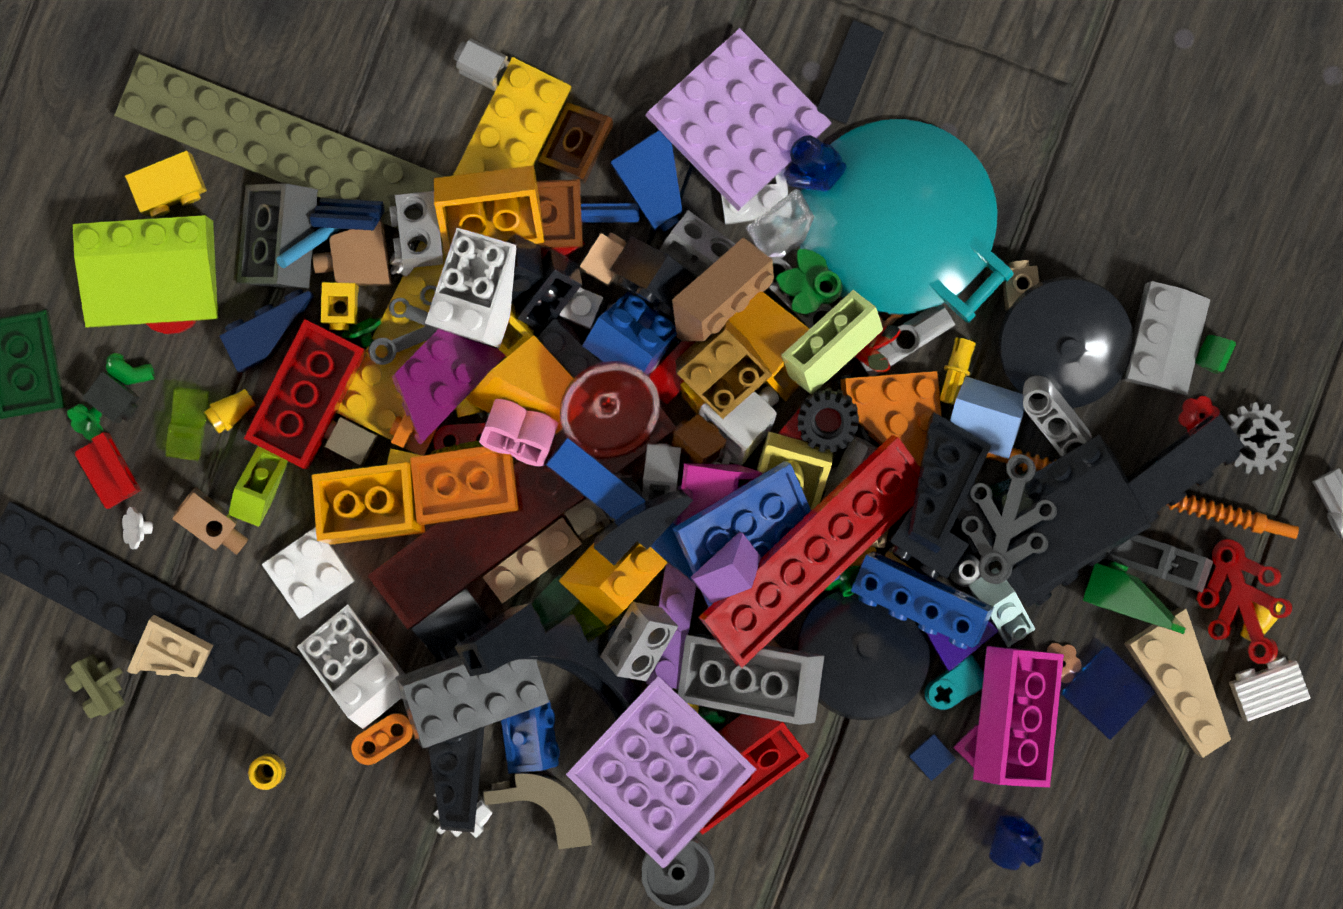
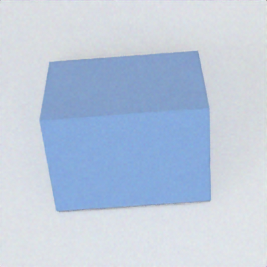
(989, 414)

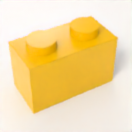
(166, 184)

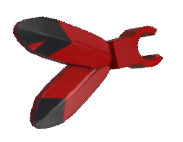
(873, 358)

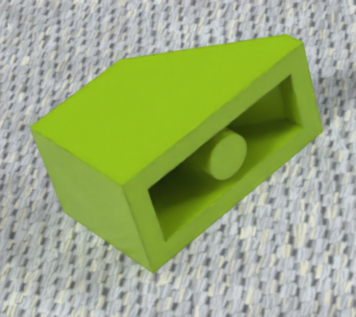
(257, 487)

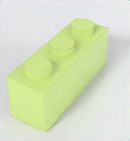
(832, 342)

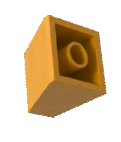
(770, 333)
(527, 378)
(609, 587)

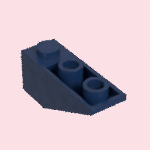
(261, 337)

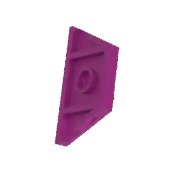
(441, 378)

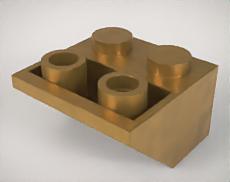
(723, 369)

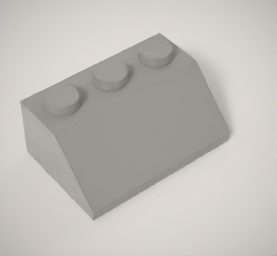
(1166, 338)

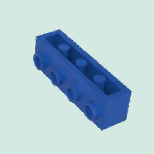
(922, 600)

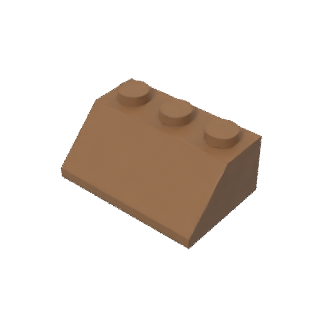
(721, 291)

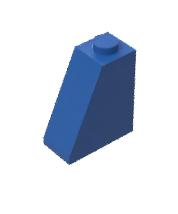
(652, 180)

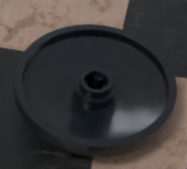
(1069, 335)
(869, 657)

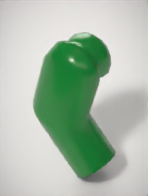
(127, 374)

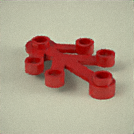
(1242, 597)

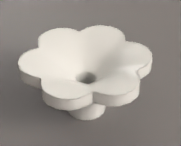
(135, 528)

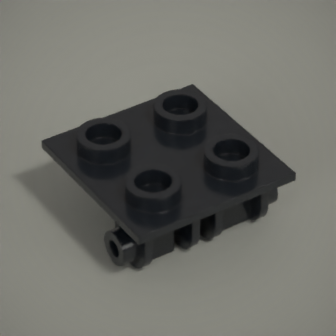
(450, 624)

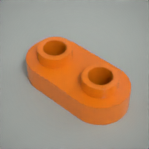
(383, 738)

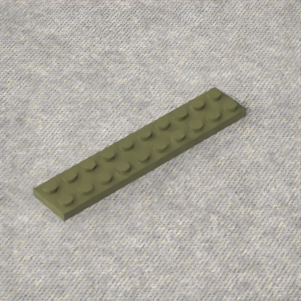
(266, 139)

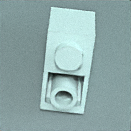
(1008, 614)

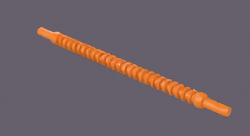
(1256, 522)

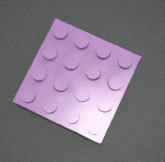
(737, 119)
(661, 772)

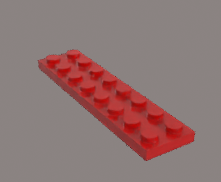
(816, 551)

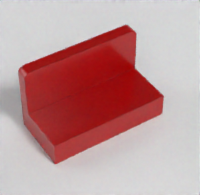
(107, 470)

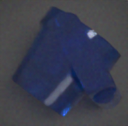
(818, 163)
(1015, 843)

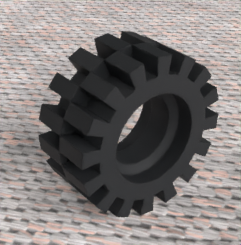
(818, 437)

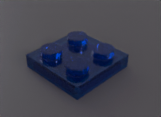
(1108, 692)

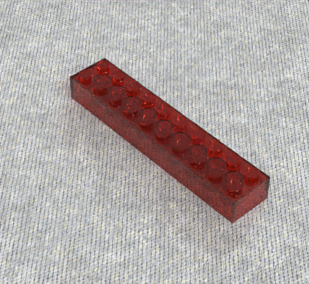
(463, 549)

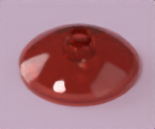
(621, 421)

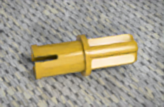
(957, 369)

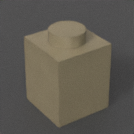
(350, 440)

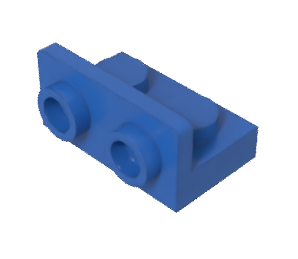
(531, 740)

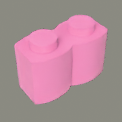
(518, 432)

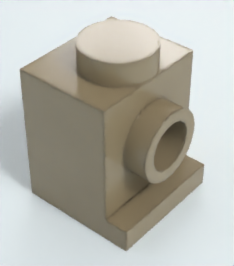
(587, 518)

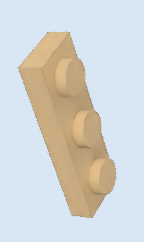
(532, 560)

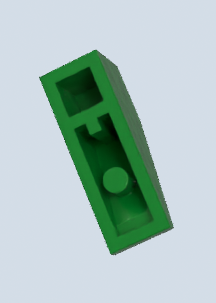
(1126, 594)

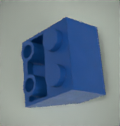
(631, 334)

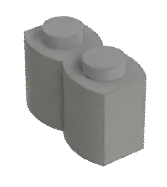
(481, 63)

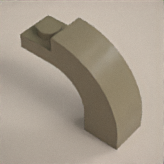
(555, 797)

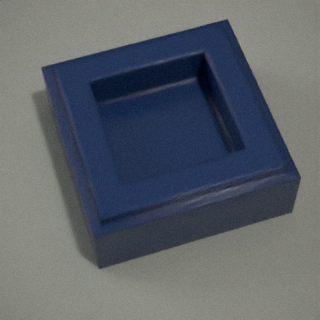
(932, 757)

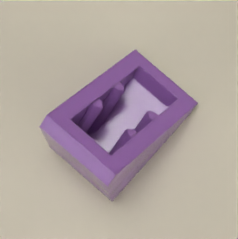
(729, 570)

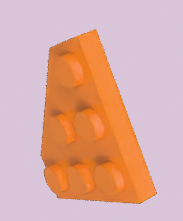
(896, 406)

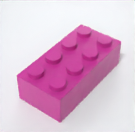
(1018, 717)

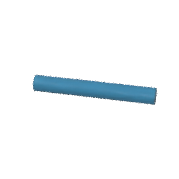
(305, 246)

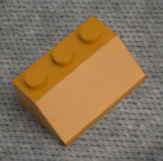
(489, 204)
(365, 504)

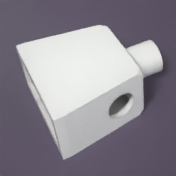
(746, 424)

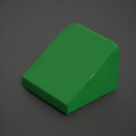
(1215, 353)

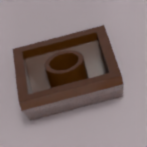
(576, 142)

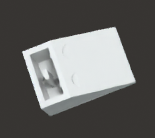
(475, 288)
(353, 667)

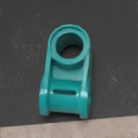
(960, 681)

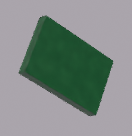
(28, 366)

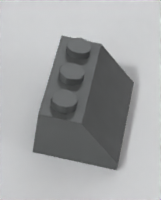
(271, 224)

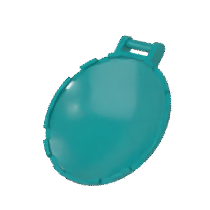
(908, 219)

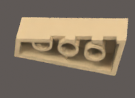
(1182, 682)

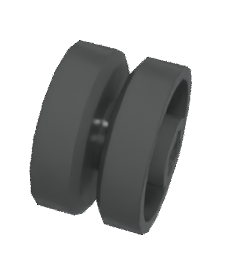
(678, 892)

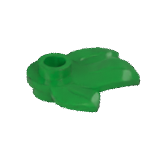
(805, 280)

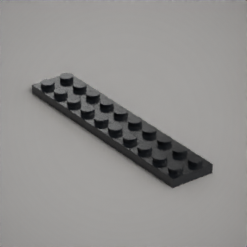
(126, 599)

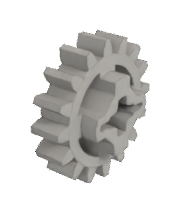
(1257, 425)

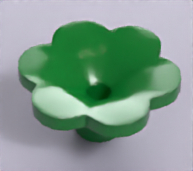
(362, 331)
(85, 421)
(845, 581)

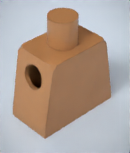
(357, 257)
(198, 511)

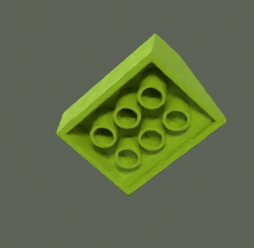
(146, 271)

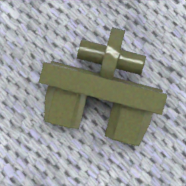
(98, 683)

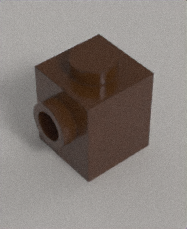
(698, 441)

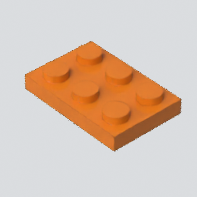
(462, 485)

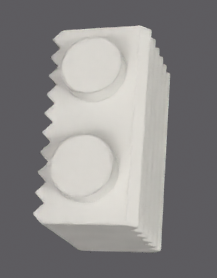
(1269, 689)

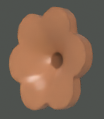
(1071, 662)

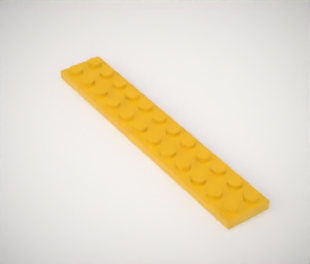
(505, 139)

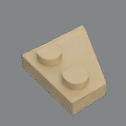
(169, 650)

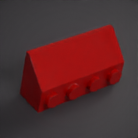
(768, 748)

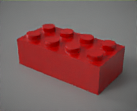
(305, 394)

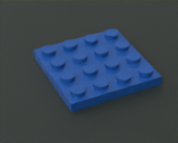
(760, 510)

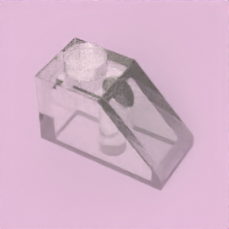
(782, 226)

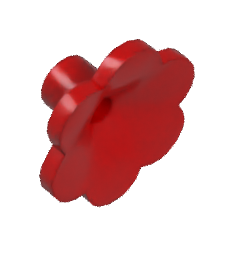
(1192, 409)

